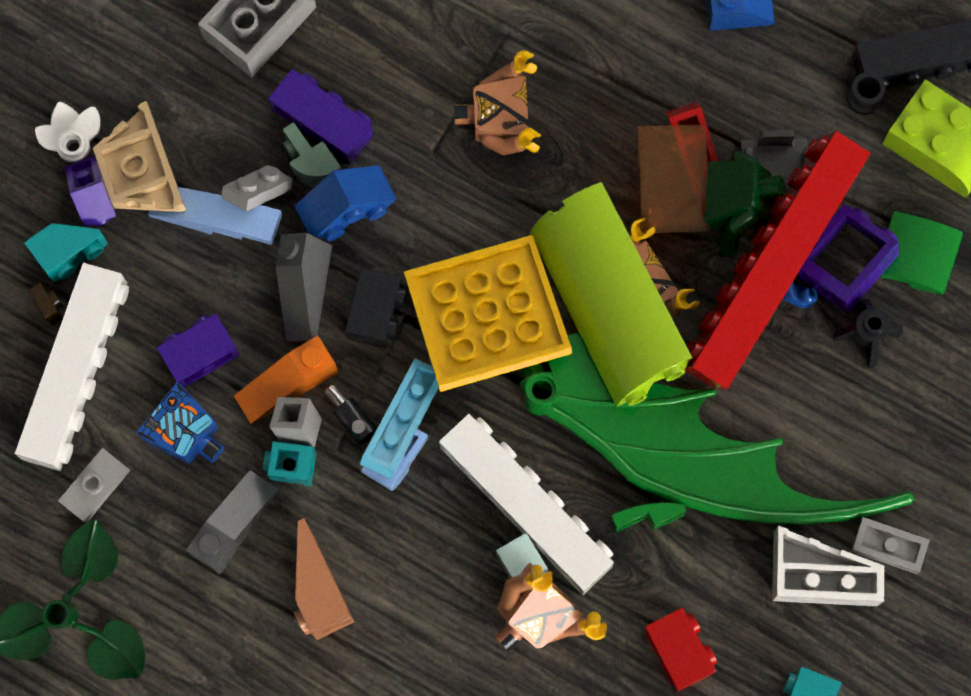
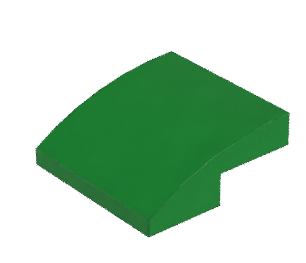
(925, 252)

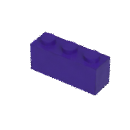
(321, 115)

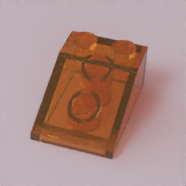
(672, 178)

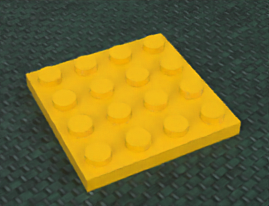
(487, 313)

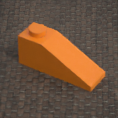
(288, 377)

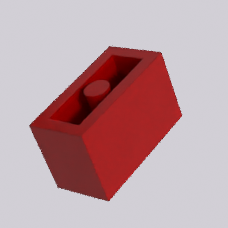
(680, 649)

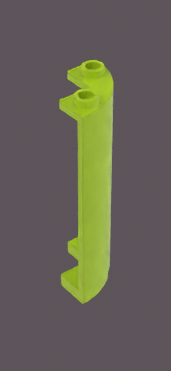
(610, 295)

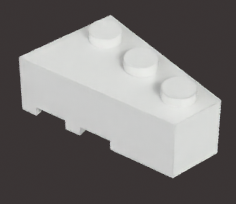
(821, 574)

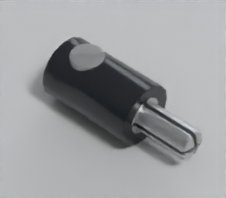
(352, 416)

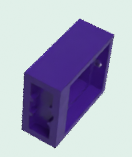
(832, 288)

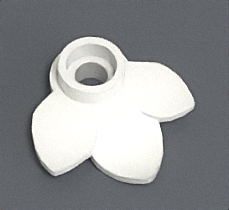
(69, 128)

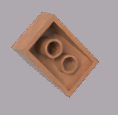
(317, 594)

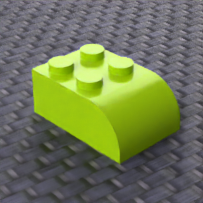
(935, 137)

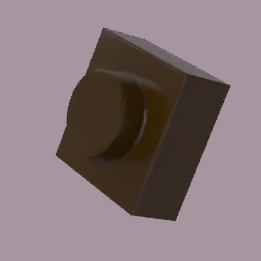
(48, 303)

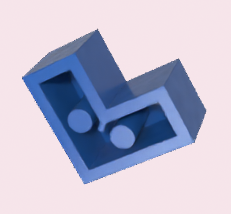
(344, 199)

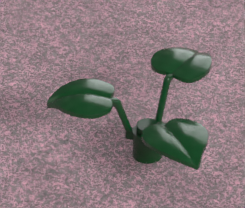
(116, 651)

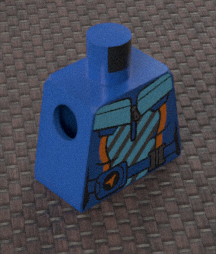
(181, 428)

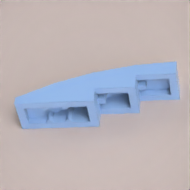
(212, 214)

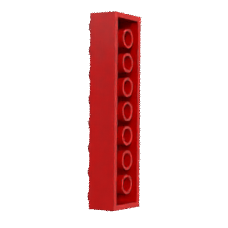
(774, 259)

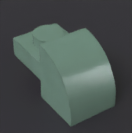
(311, 163)

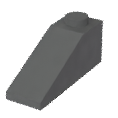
(302, 280)
(231, 522)

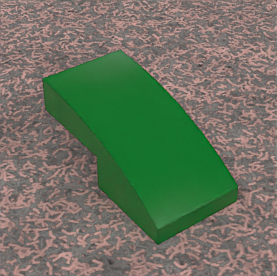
(657, 515)

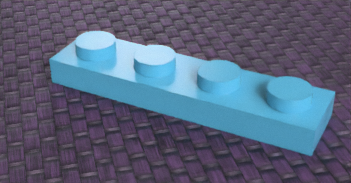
(401, 420)

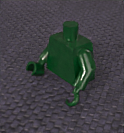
(738, 198)

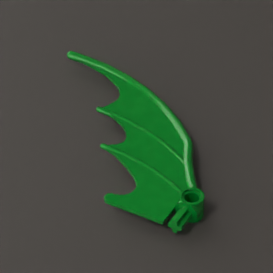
(673, 454)

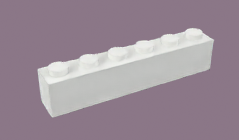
(72, 367)
(526, 504)

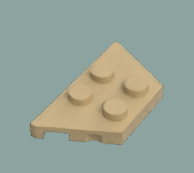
(137, 166)

